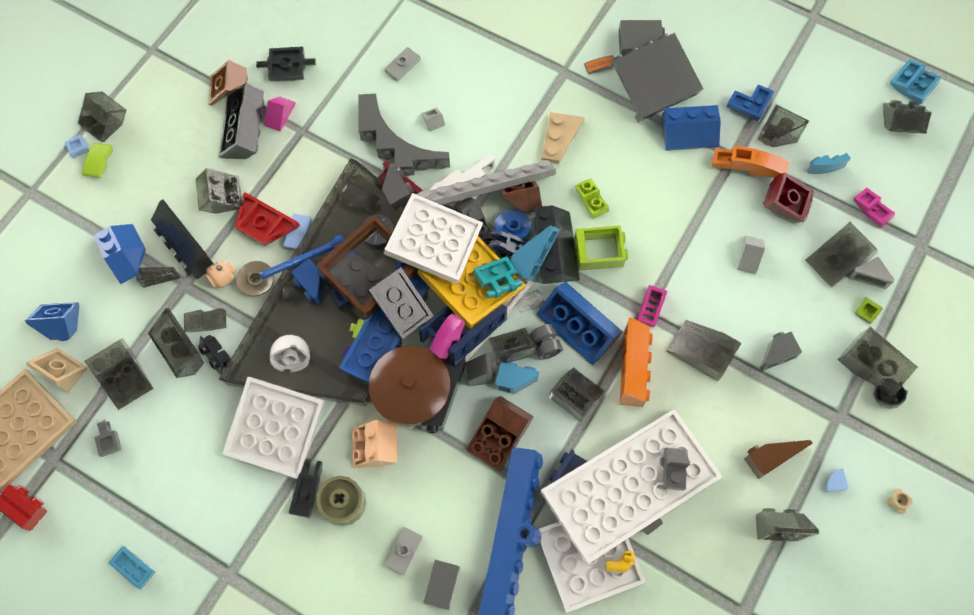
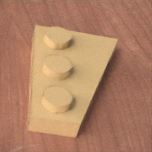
(559, 134)

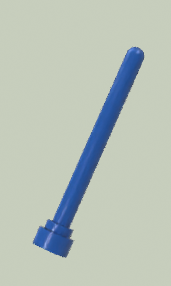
(300, 259)

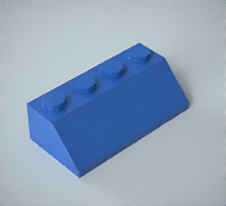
(579, 322)

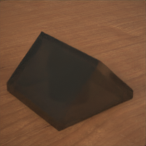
(512, 346)

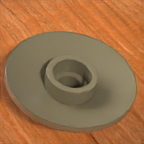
(248, 274)

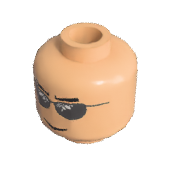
(220, 274)

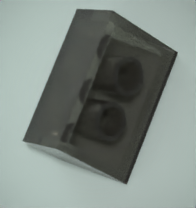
(175, 345)

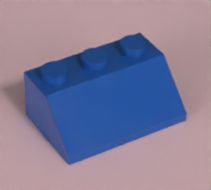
(691, 127)

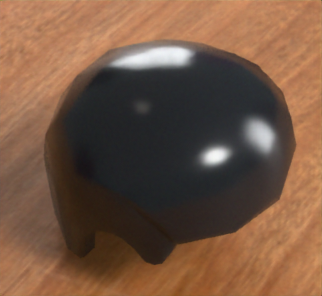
(889, 401)

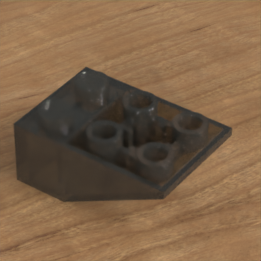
(119, 373)

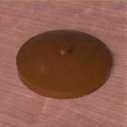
(409, 385)

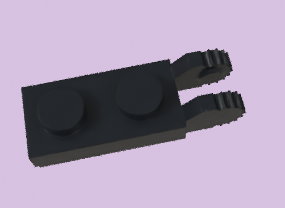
(305, 490)

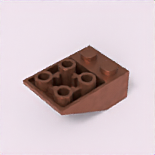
(499, 432)

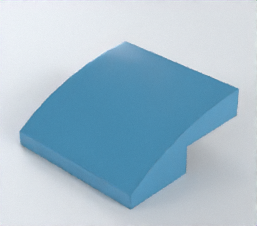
(915, 81)

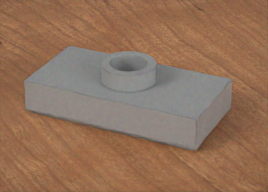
(402, 64)
(404, 551)

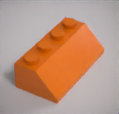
(635, 364)

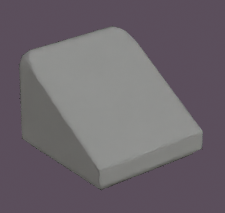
(433, 119)

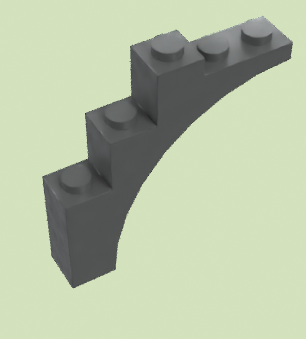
(388, 144)

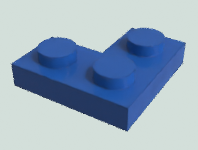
(751, 106)

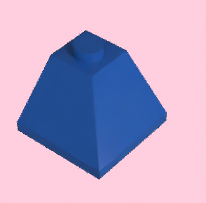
(55, 320)

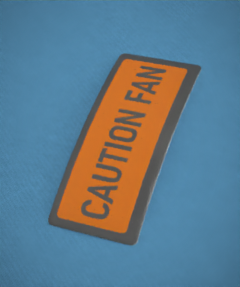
(598, 64)

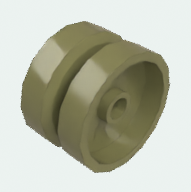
(332, 492)

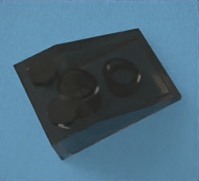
(841, 254)
(704, 348)
(877, 361)
(784, 525)

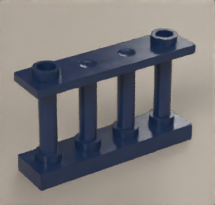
(469, 339)

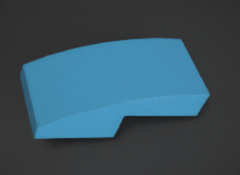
(827, 165)

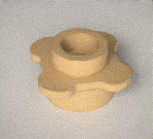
(905, 499)

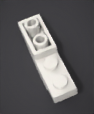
(479, 170)

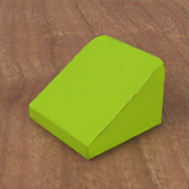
(868, 310)

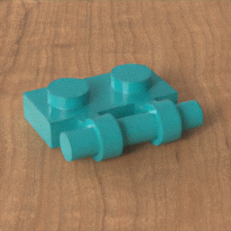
(495, 272)

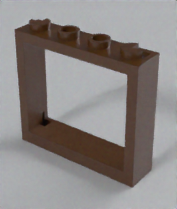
(342, 250)

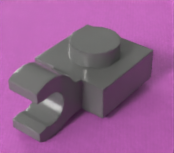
(108, 440)

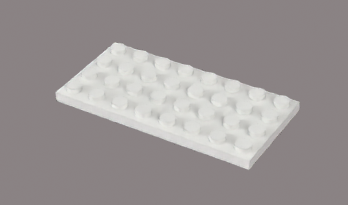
(625, 487)

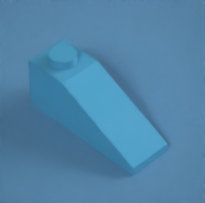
(531, 256)

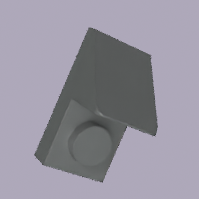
(675, 468)

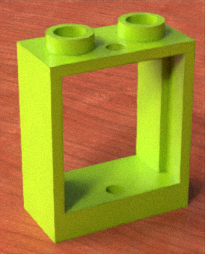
(600, 233)

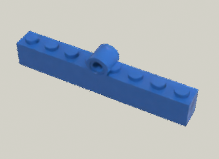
(511, 533)

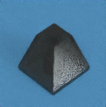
(782, 128)

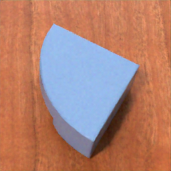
(836, 481)

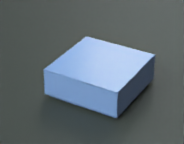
(77, 146)

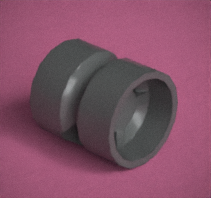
(546, 342)

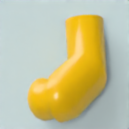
(622, 564)

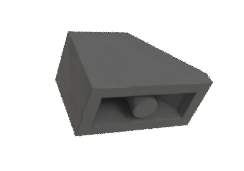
(780, 350)

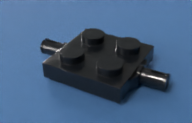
(286, 63)

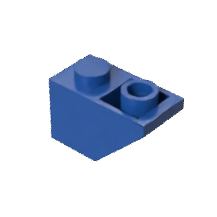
(306, 277)

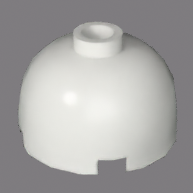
(289, 353)

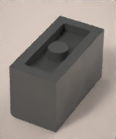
(441, 585)

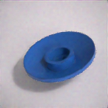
(516, 220)

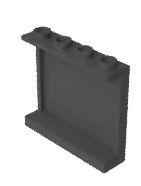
(657, 76)

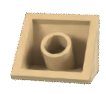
(58, 368)

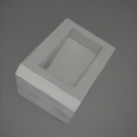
(751, 254)
(873, 273)

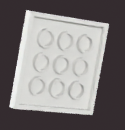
(433, 238)
(273, 427)
(582, 583)

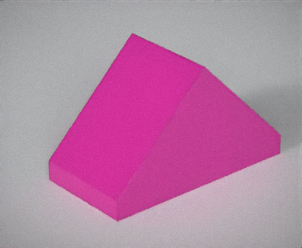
(278, 112)

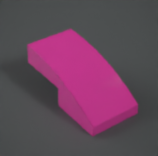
(870, 204)
(449, 331)

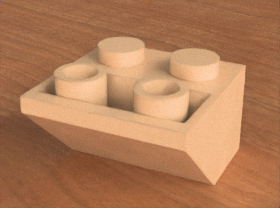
(374, 444)

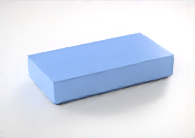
(294, 238)

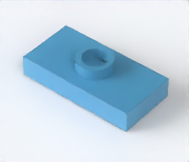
(131, 567)

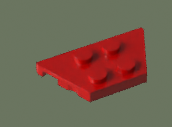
(262, 221)

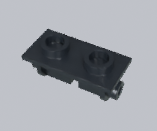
(209, 348)

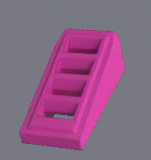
(657, 291)

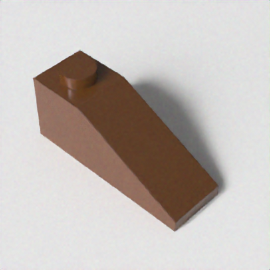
(772, 455)

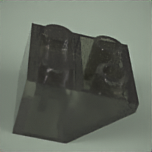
(101, 115)
(906, 117)
(218, 192)
(576, 393)

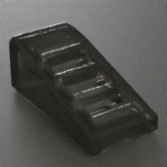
(156, 275)

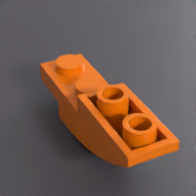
(752, 160)

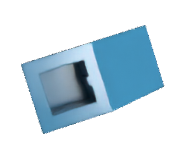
(515, 378)

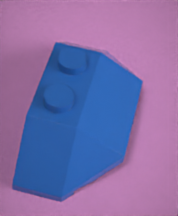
(121, 250)

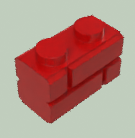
(21, 507)

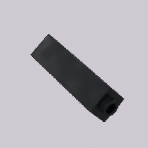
(455, 374)

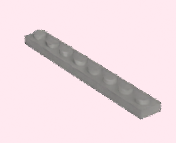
(489, 183)

